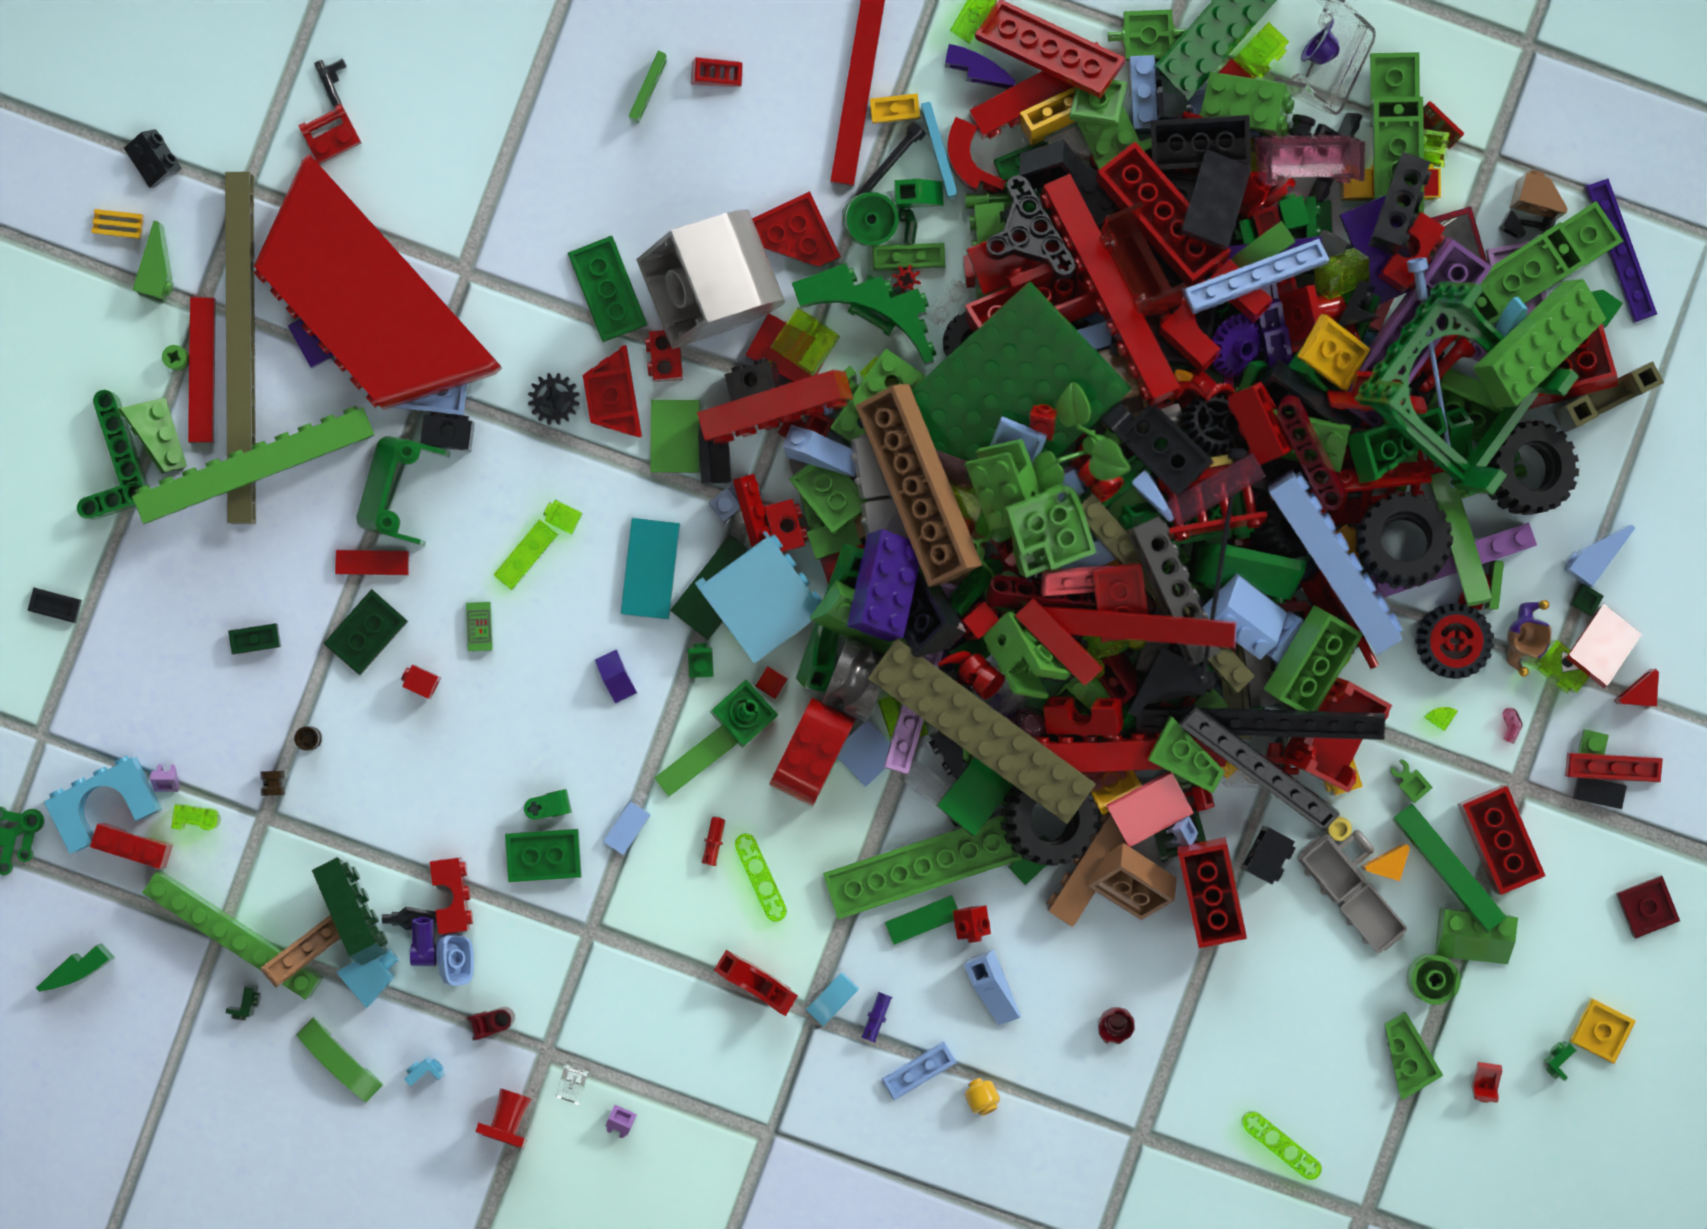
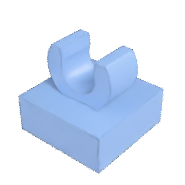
(1184, 832)

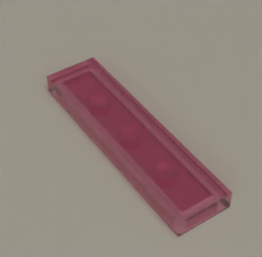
(1215, 489)

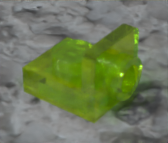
(562, 516)

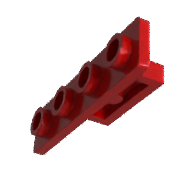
(1345, 399)

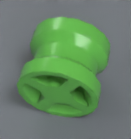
(180, 360)

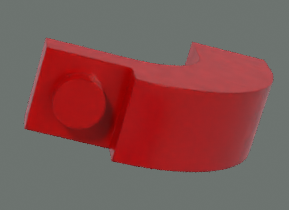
(960, 159)
(756, 981)

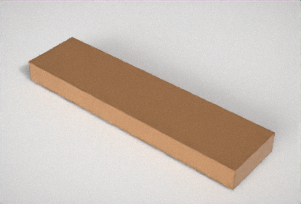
(301, 952)

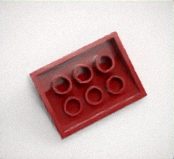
(1592, 364)

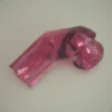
(1513, 723)

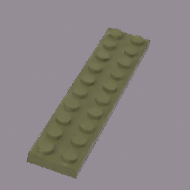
(981, 731)

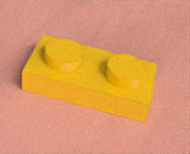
(894, 108)

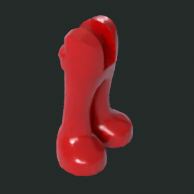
(1461, 349)

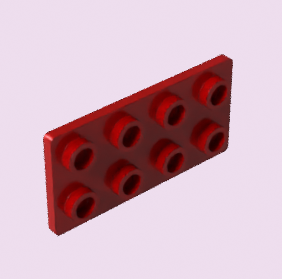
(1008, 271)

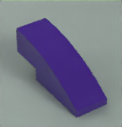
(979, 68)

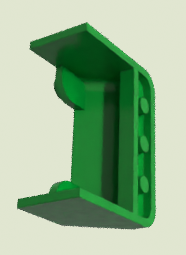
(387, 455)
(1268, 573)

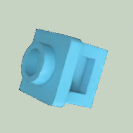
(418, 1070)

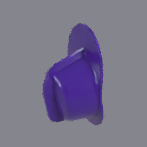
(1322, 46)

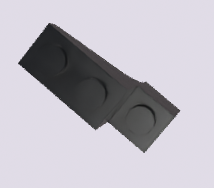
(949, 751)

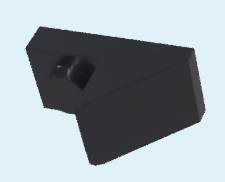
(1355, 311)

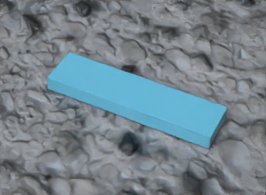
(939, 151)

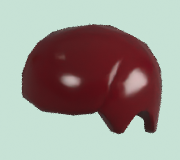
(1116, 1025)

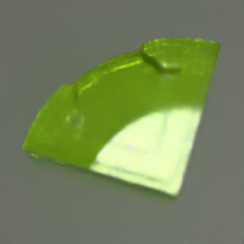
(1441, 716)

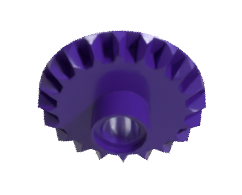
(1238, 343)

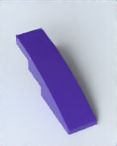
(1274, 331)

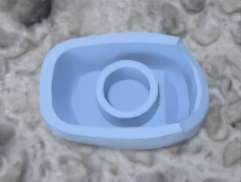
(455, 959)

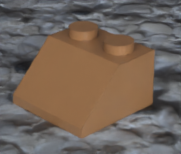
(1537, 196)

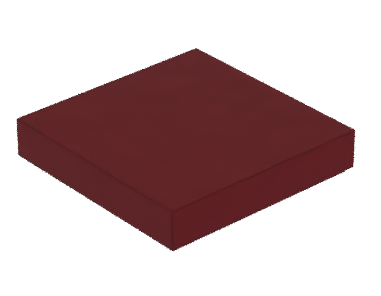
(1648, 906)

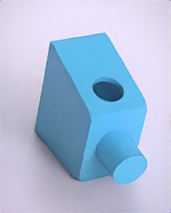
(369, 979)

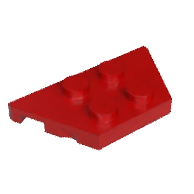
(612, 394)

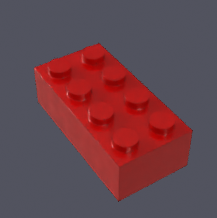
(1501, 839)

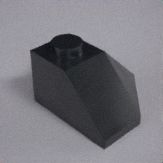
(1170, 100)

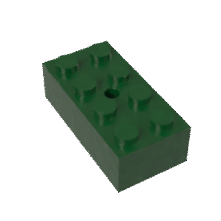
(350, 910)

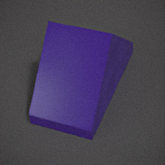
(615, 676)

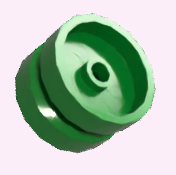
(878, 207)

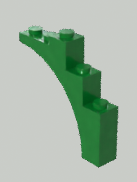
(838, 286)

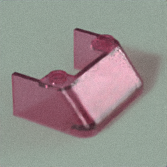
(1310, 157)

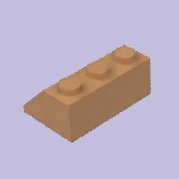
(1133, 882)

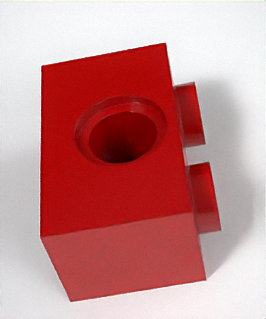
(787, 510)
(978, 620)

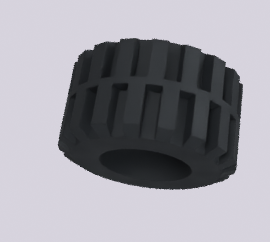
(1276, 534)

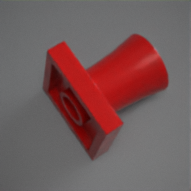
(1304, 308)
(506, 1119)

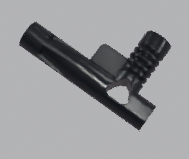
(330, 78)

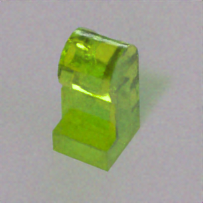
(187, 814)

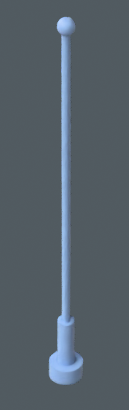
(1417, 266)

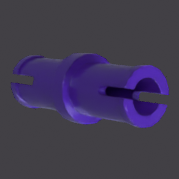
(876, 1017)

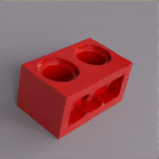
(658, 356)

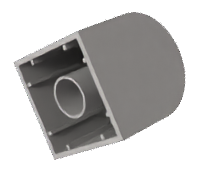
(710, 278)

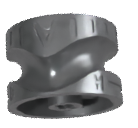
(851, 681)

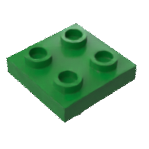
(744, 713)

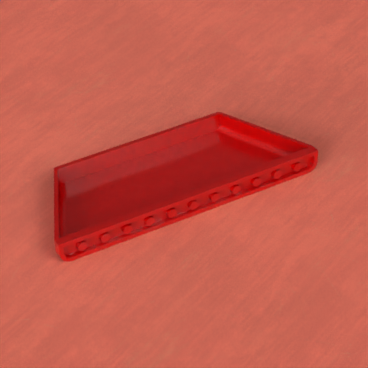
(364, 297)

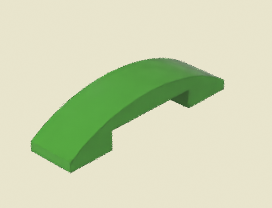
(338, 1060)

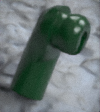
(911, 225)

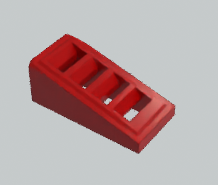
(698, 62)

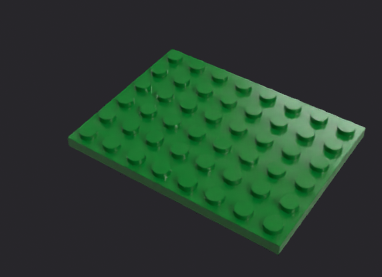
(1008, 366)

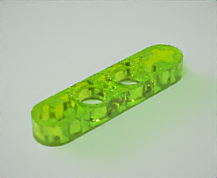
(757, 878)
(1280, 1146)

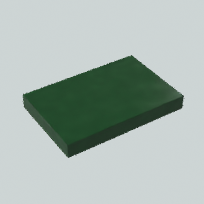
(366, 632)

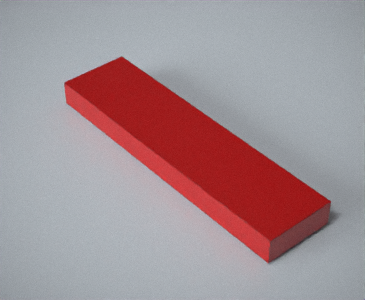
(1059, 642)
(1613, 767)

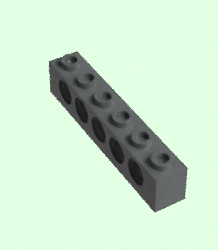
(1162, 583)

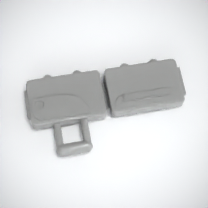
(879, 510)
(1343, 881)

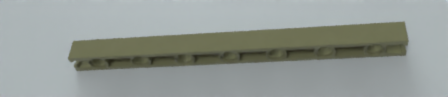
(240, 334)

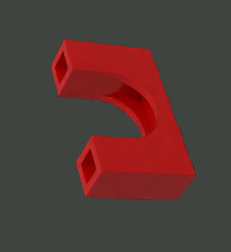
(1187, 338)

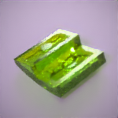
(805, 341)

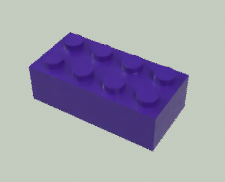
(884, 586)

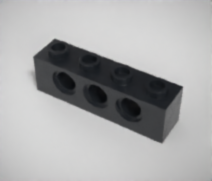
(1384, 235)

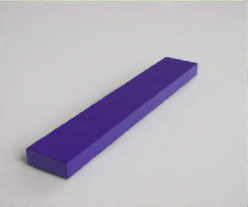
(1623, 255)

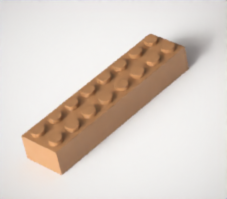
(918, 485)

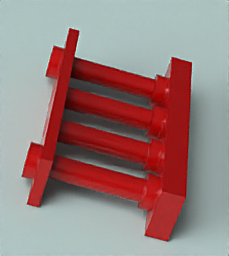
(1354, 509)
(1251, 520)

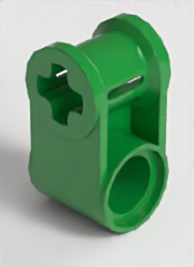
(552, 804)

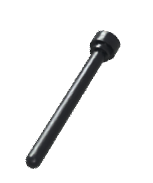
(913, 134)

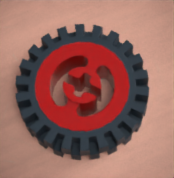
(1478, 642)

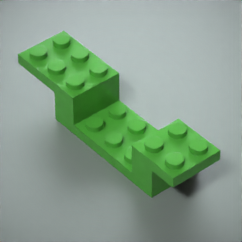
(1395, 115)
(1546, 261)

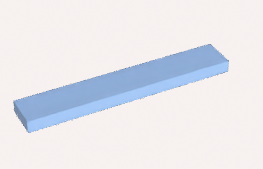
(1256, 276)

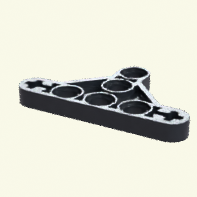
(1035, 242)

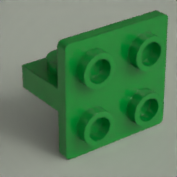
(1319, 216)

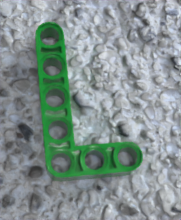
(120, 461)

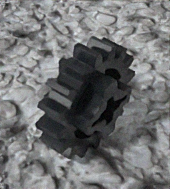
(542, 401)

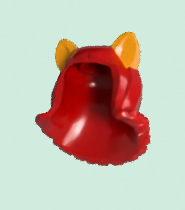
(1194, 384)

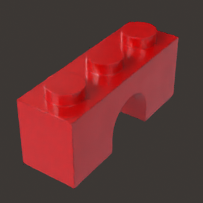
(1424, 236)
(1064, 719)
(131, 846)
(451, 874)

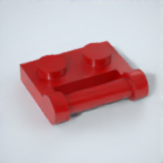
(333, 141)

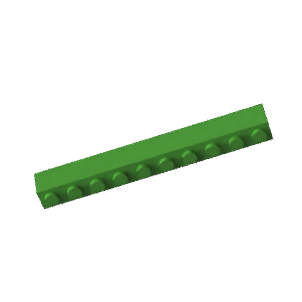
(252, 465)

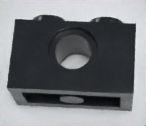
(738, 379)
(459, 440)

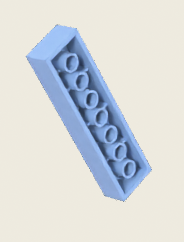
(1334, 561)

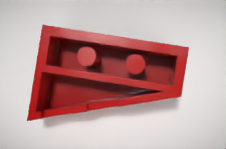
(1259, 423)

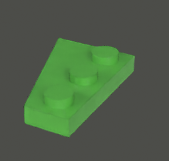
(157, 432)
(1184, 757)
(1410, 1057)

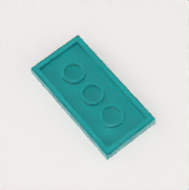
(650, 568)

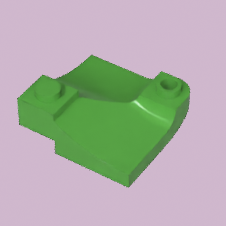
(1049, 531)

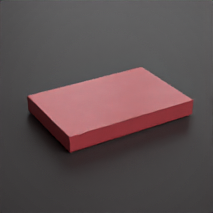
(1149, 808)

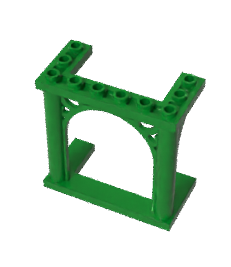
(1456, 302)

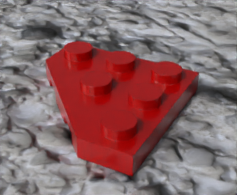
(797, 232)

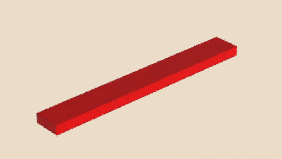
(857, 92)
(1145, 627)

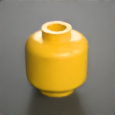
(982, 1097)

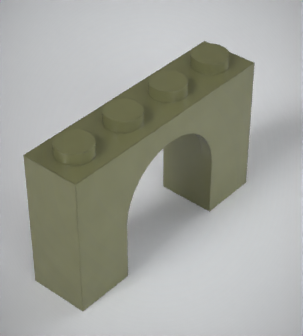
(1593, 404)

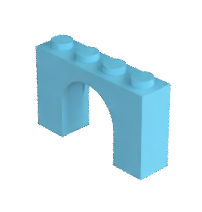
(68, 806)

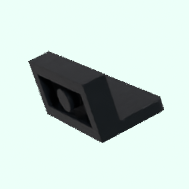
(714, 462)

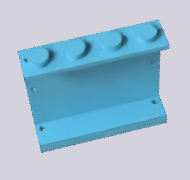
(761, 598)

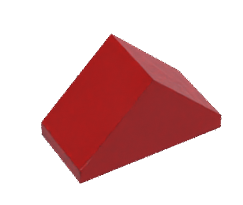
(1642, 691)

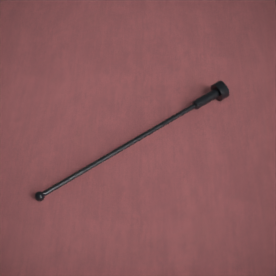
(1233, 455)

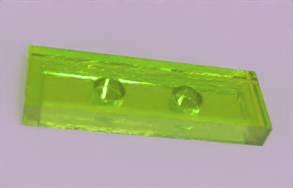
(525, 554)

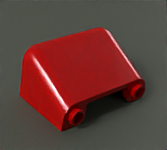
(1331, 757)

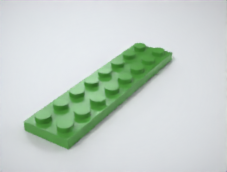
(918, 868)

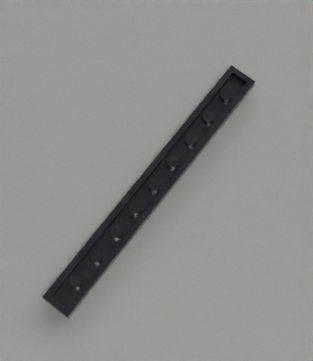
(1275, 722)

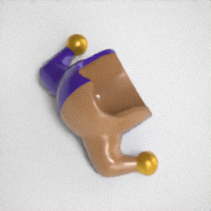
(1528, 636)

